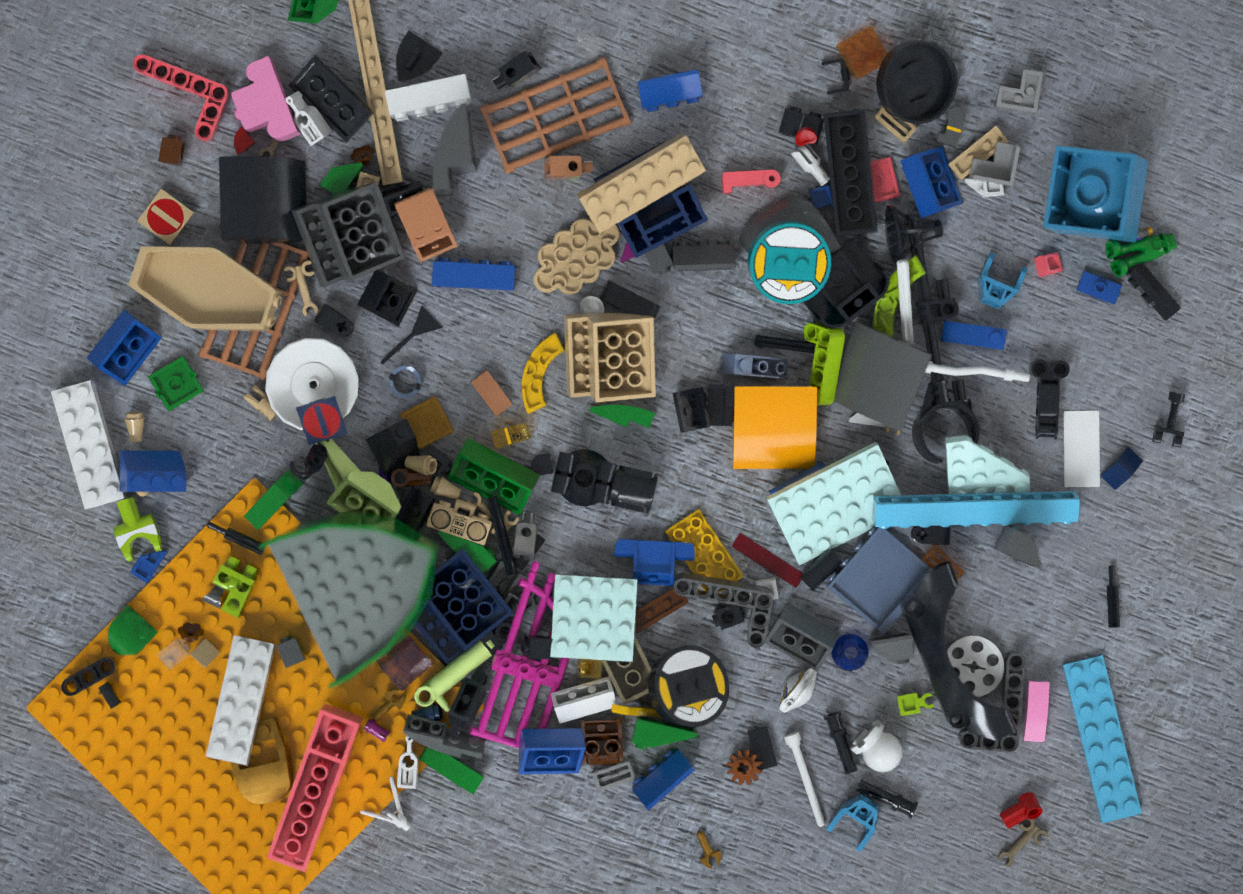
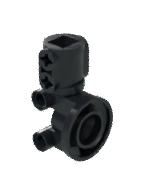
(623, 486)

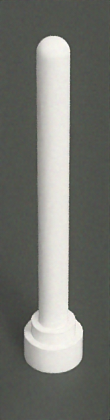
(793, 741)

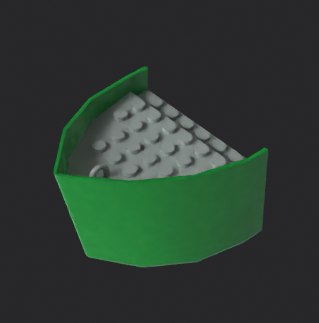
(357, 583)

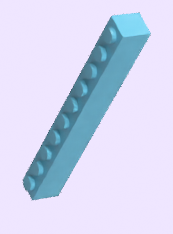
(975, 509)

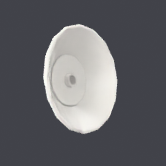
(309, 361)

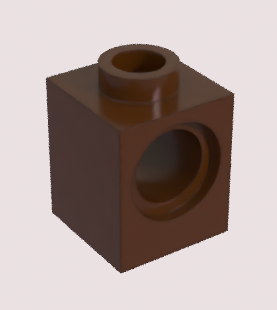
(171, 150)

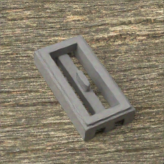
(597, 780)

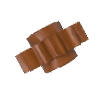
(742, 774)

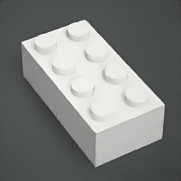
(427, 97)

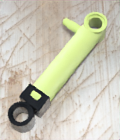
(461, 667)

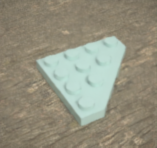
(977, 470)

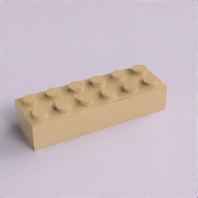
(641, 182)

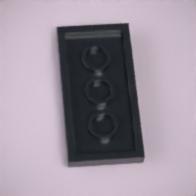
(332, 98)

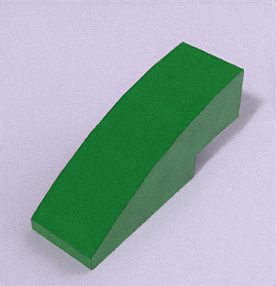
(623, 414)
(452, 769)

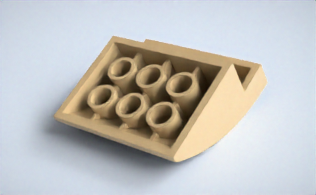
(610, 356)

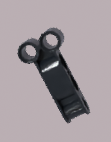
(1047, 397)

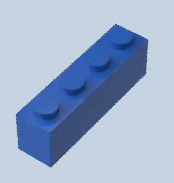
(473, 275)

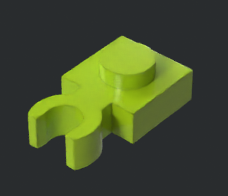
(911, 704)

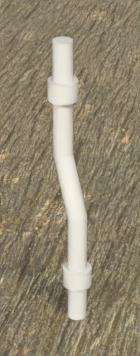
(1007, 374)

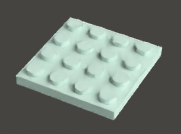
(593, 618)

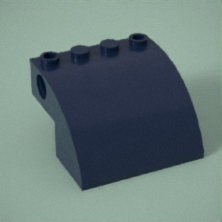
(661, 219)

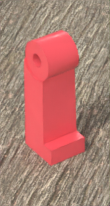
(766, 178)

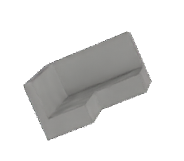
(1025, 98)
(1002, 167)

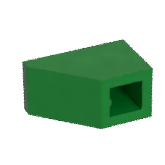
(342, 177)

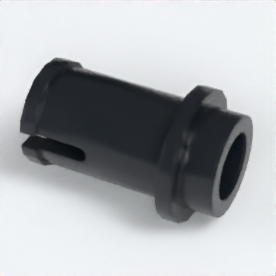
(109, 694)

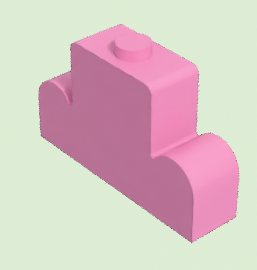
(264, 102)

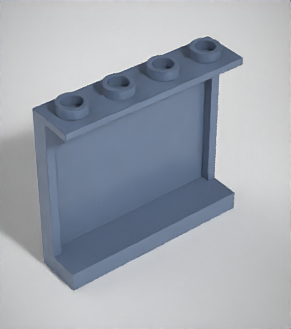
(878, 578)

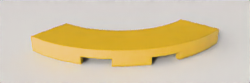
(535, 371)
(634, 710)

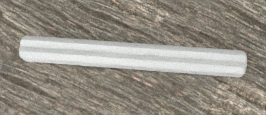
(905, 300)

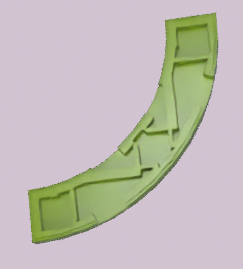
(886, 307)

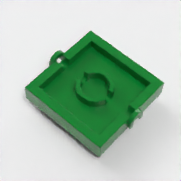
(176, 383)

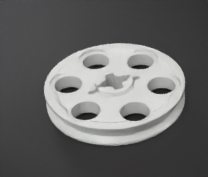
(981, 660)

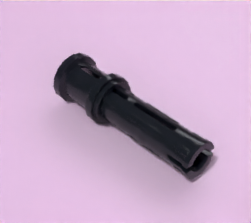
(838, 733)
(896, 802)

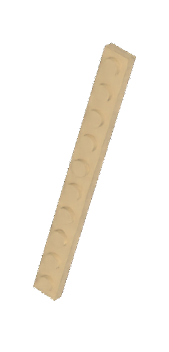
(375, 91)

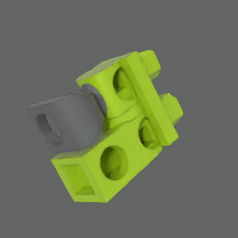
(238, 584)

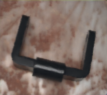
(844, 74)

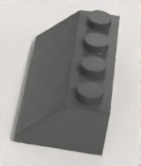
(1018, 545)

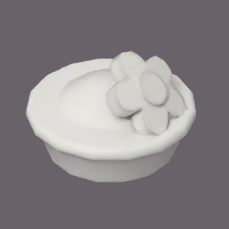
(591, 305)

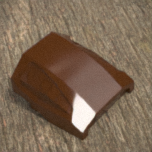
(602, 741)

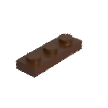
(658, 609)

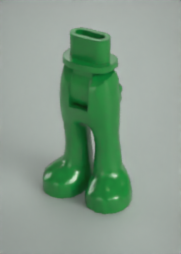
(1150, 249)

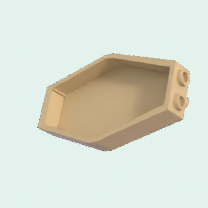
(205, 288)

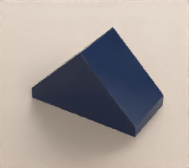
(1122, 468)

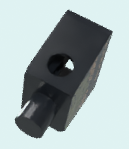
(524, 66)

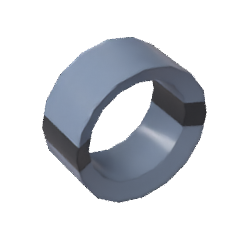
(394, 373)

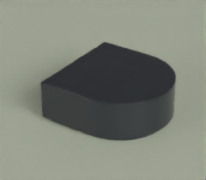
(542, 464)

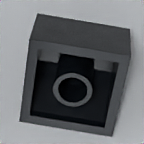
(387, 297)

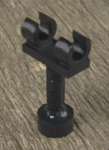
(1176, 399)

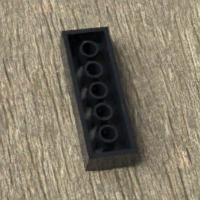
(850, 173)

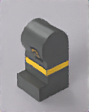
(955, 120)

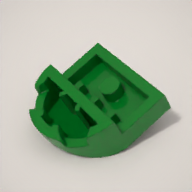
(129, 633)

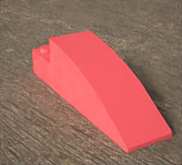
(315, 787)

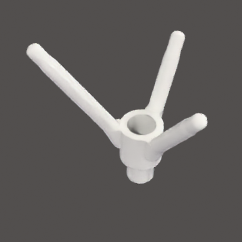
(396, 817)

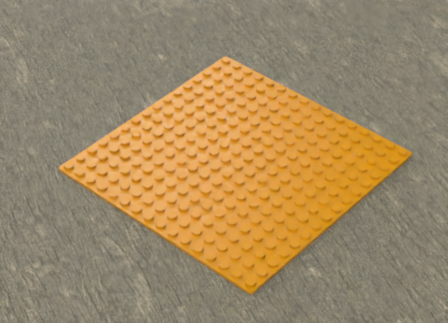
(158, 736)

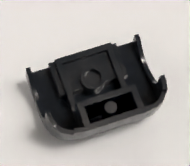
(851, 287)

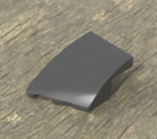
(509, 589)

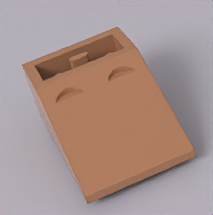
(426, 224)

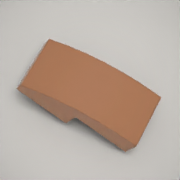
(491, 393)

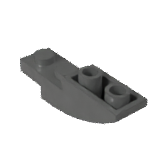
(436, 736)

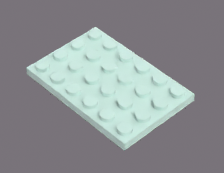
(832, 503)

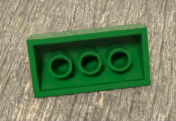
(493, 475)

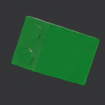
(657, 733)

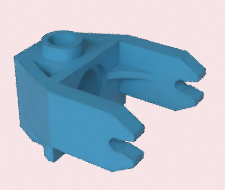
(1002, 291)
(866, 817)

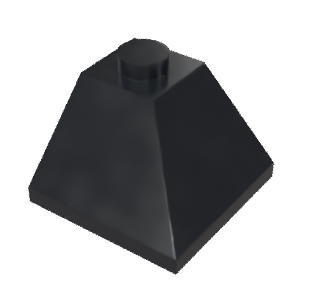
(393, 446)

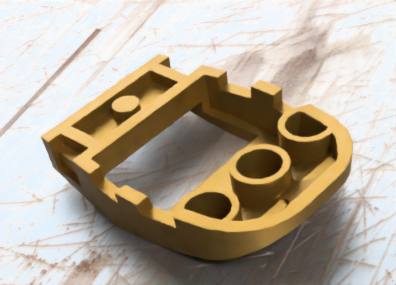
(270, 780)

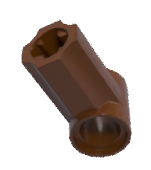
(412, 478)

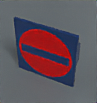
(321, 420)

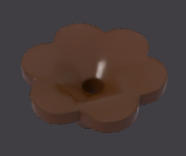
(363, 154)
(190, 632)

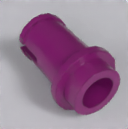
(376, 730)

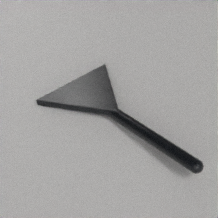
(423, 324)

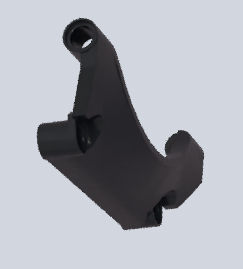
(927, 629)

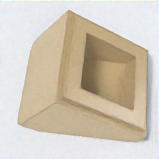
(205, 653)

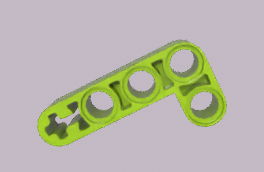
(826, 360)

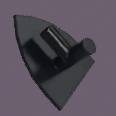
(415, 57)

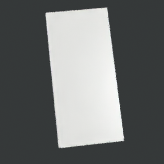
(1081, 449)

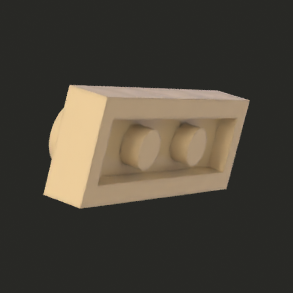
(981, 149)

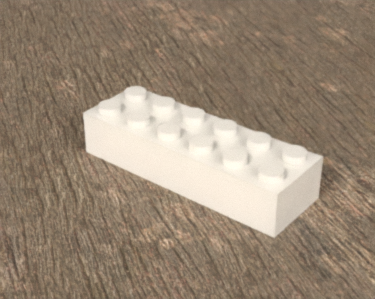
(88, 444)
(241, 700)

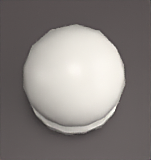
(879, 749)

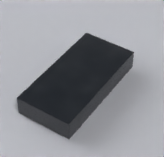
(762, 745)

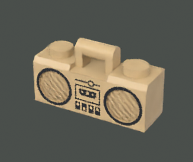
(467, 527)

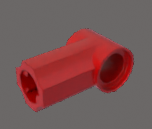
(1025, 808)

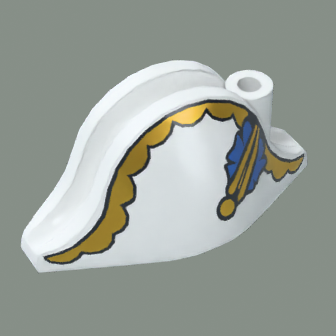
(797, 690)

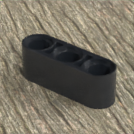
(628, 300)
(80, 680)

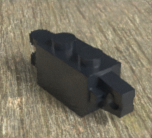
(467, 703)

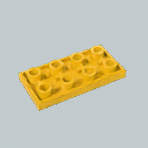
(710, 554)

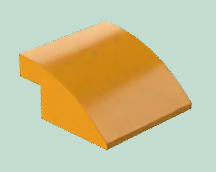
(774, 427)

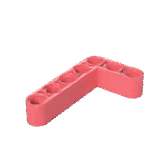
(190, 86)

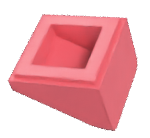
(1048, 264)

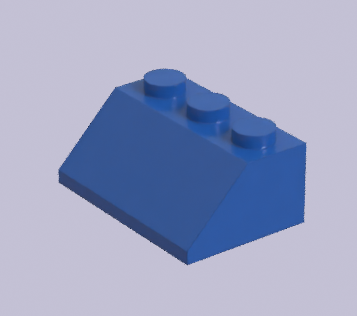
(670, 90)
(931, 181)
(124, 347)
(152, 471)
(550, 751)
(662, 778)

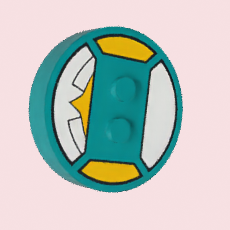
(789, 262)

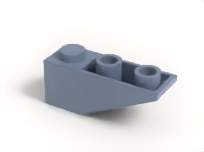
(754, 366)

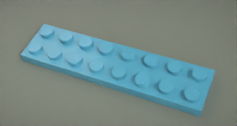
(1102, 738)

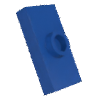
(1099, 287)

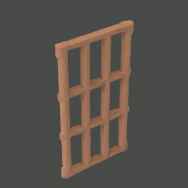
(577, 117)
(276, 333)

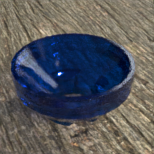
(842, 644)

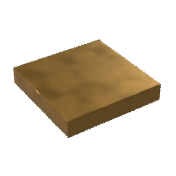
(428, 422)

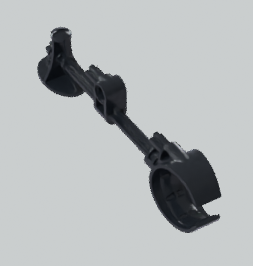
(930, 313)

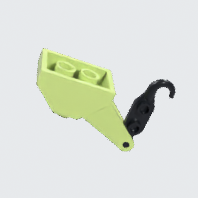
(354, 489)

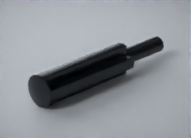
(238, 538)
(1113, 600)

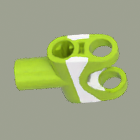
(135, 527)

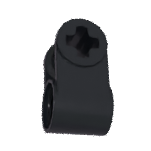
(331, 319)
(934, 535)

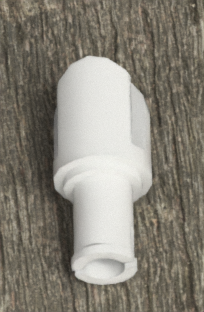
(810, 162)

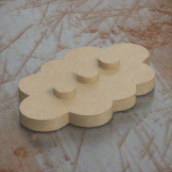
(575, 257)

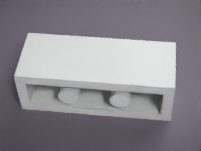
(584, 699)

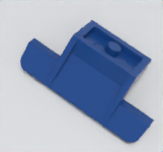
(654, 559)

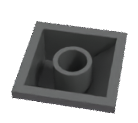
(896, 647)

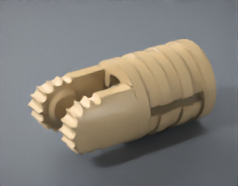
(263, 406)

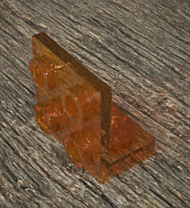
(862, 53)

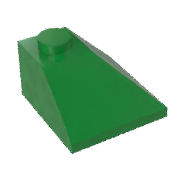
(311, 10)

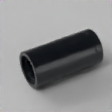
(821, 569)

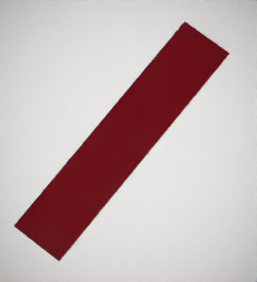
(767, 560)

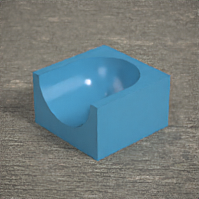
(1096, 193)

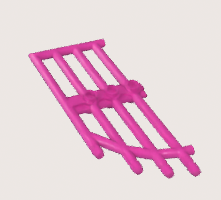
(522, 667)

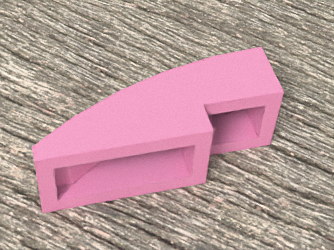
(1036, 710)

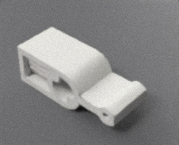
(313, 126)
(404, 768)

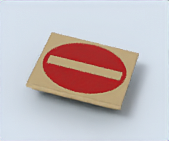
(165, 216)

